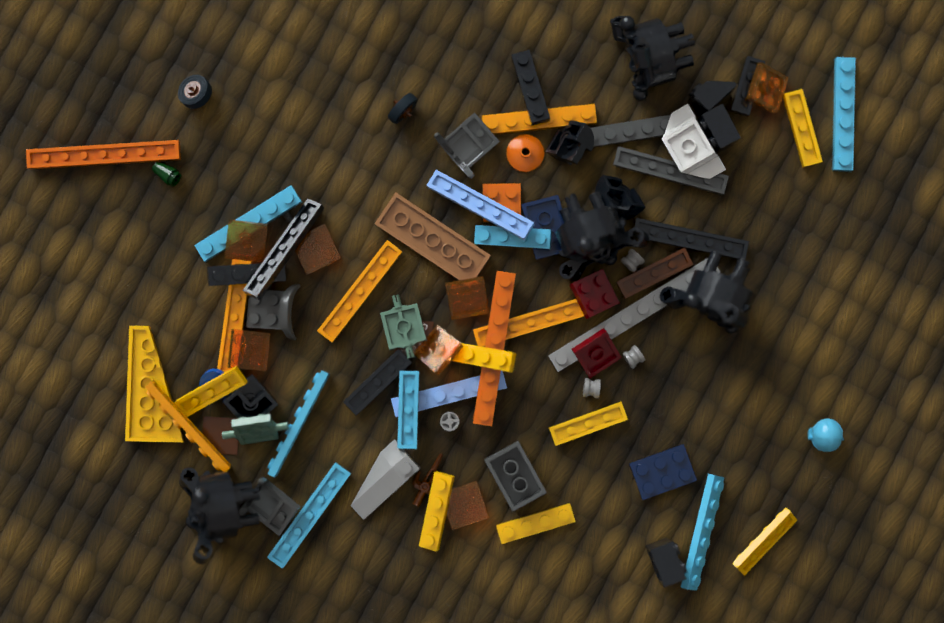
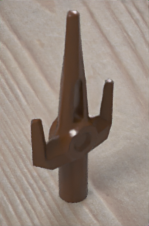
(424, 486)

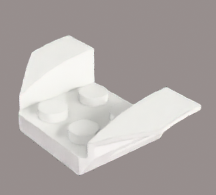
(690, 145)

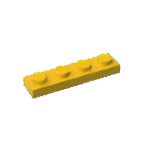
(802, 128)
(486, 357)
(211, 391)
(588, 423)
(436, 511)
(535, 523)
(765, 541)

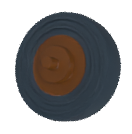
(194, 91)
(402, 108)

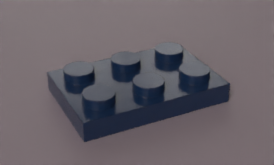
(545, 216)
(662, 472)

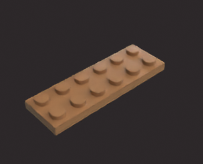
(432, 239)

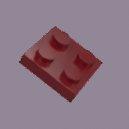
(594, 294)
(596, 353)

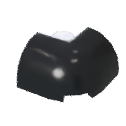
(571, 142)
(617, 195)
(250, 399)

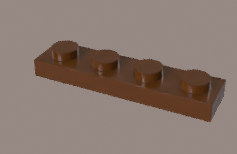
(654, 273)

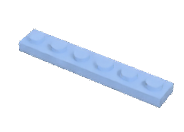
(480, 205)
(448, 393)

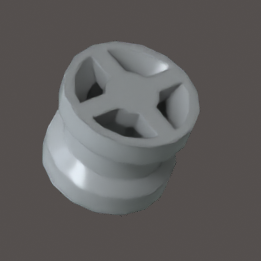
(632, 260)
(633, 356)
(591, 388)
(449, 421)

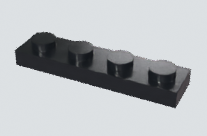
(530, 87)
(236, 274)
(377, 382)

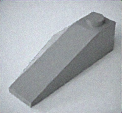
(387, 474)

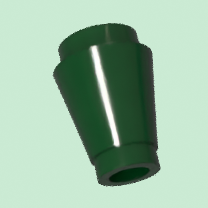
(168, 174)

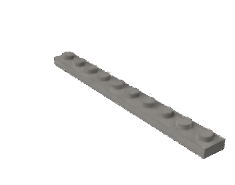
(626, 318)

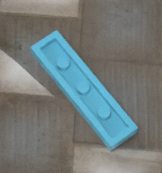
(499, 237)
(408, 409)

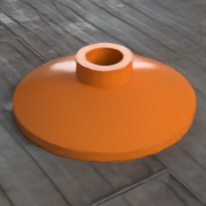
(523, 162)

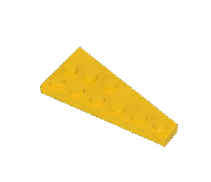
(143, 415)

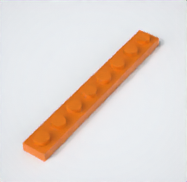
(103, 154)
(495, 340)

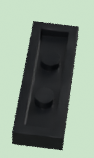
(740, 103)

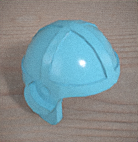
(826, 435)

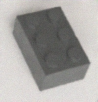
(515, 475)

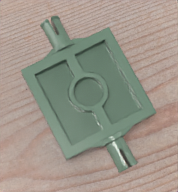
(403, 326)
(255, 429)

